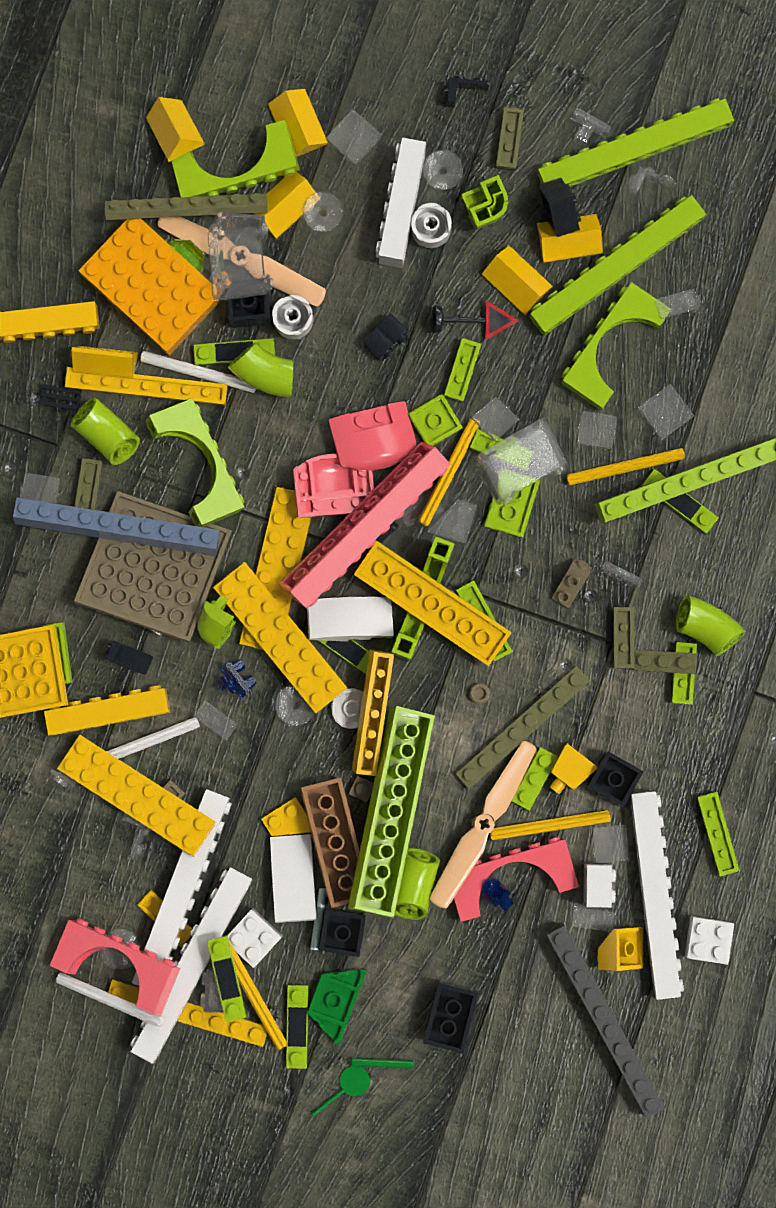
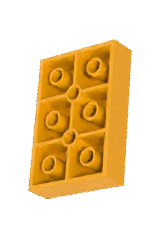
(150, 284)

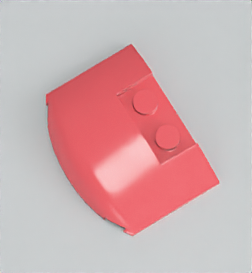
(373, 437)
(329, 489)

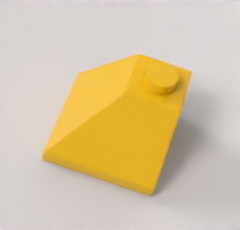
(622, 950)

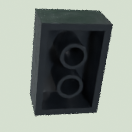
(450, 1017)

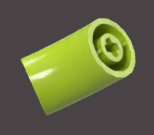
(264, 371)
(105, 431)
(708, 625)
(416, 884)

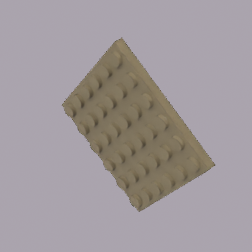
(150, 583)

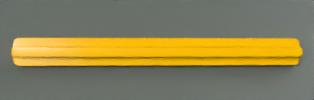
(625, 466)
(446, 478)
(550, 825)
(258, 1003)

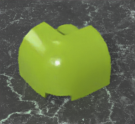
(486, 203)
(214, 623)

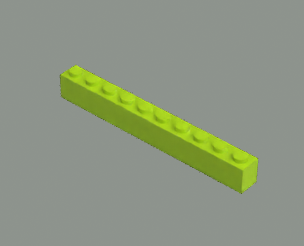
(639, 145)
(617, 265)
(686, 481)

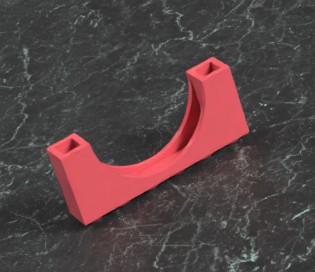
(551, 857)
(154, 974)

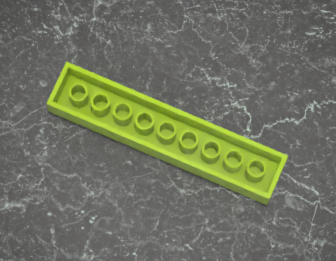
(391, 812)

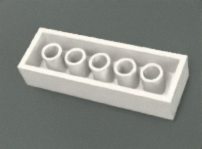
(402, 198)

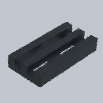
(43, 394)

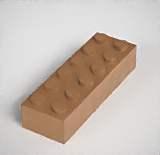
(332, 838)

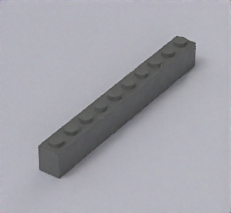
(605, 1021)

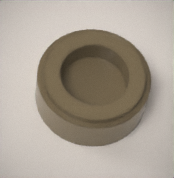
(479, 693)

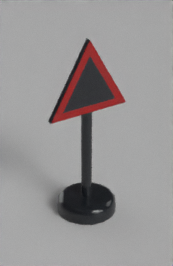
(495, 319)

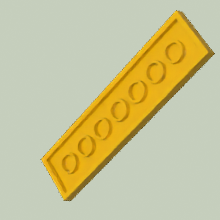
(280, 551)
(432, 603)
(280, 638)
(137, 795)

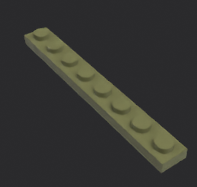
(185, 206)
(522, 727)

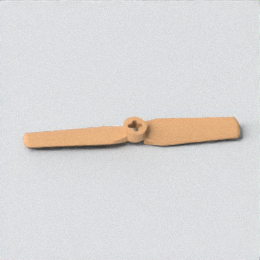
(283, 277)
(474, 841)

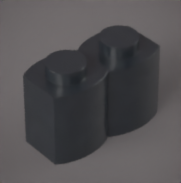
(385, 337)

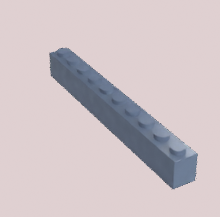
(116, 526)

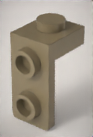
(572, 582)

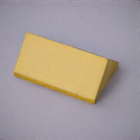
(301, 119)
(173, 128)
(286, 203)
(573, 245)
(516, 280)
(104, 361)

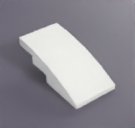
(350, 619)
(293, 878)

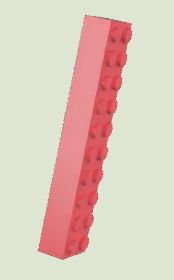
(365, 524)

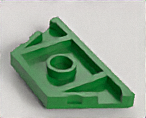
(335, 1001)

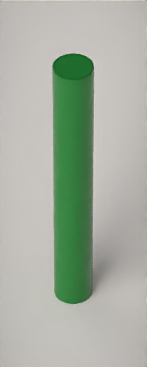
(383, 1063)

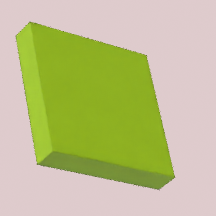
(435, 420)

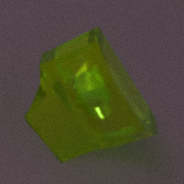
(189, 251)

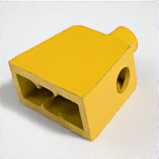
(570, 769)

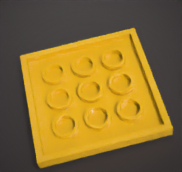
(31, 672)

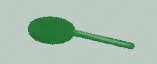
(353, 1082)

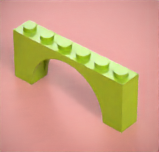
(277, 160)
(584, 377)
(186, 423)
(412, 626)

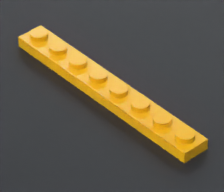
(148, 386)
(196, 1016)

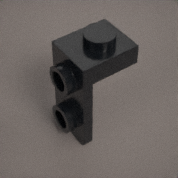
(462, 83)
(128, 657)

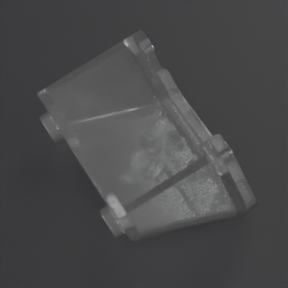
(237, 256)
(520, 461)

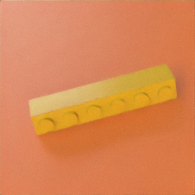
(49, 321)
(107, 711)
(372, 712)

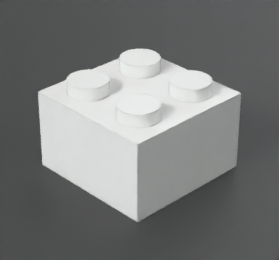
(598, 885)
(253, 937)
(709, 940)

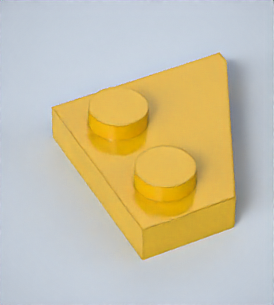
(287, 819)

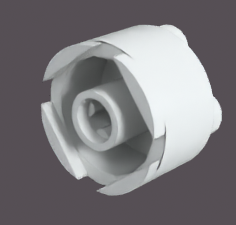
(438, 217)
(289, 306)

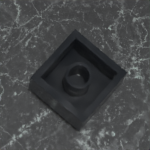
(560, 207)
(250, 311)
(614, 779)
(342, 932)

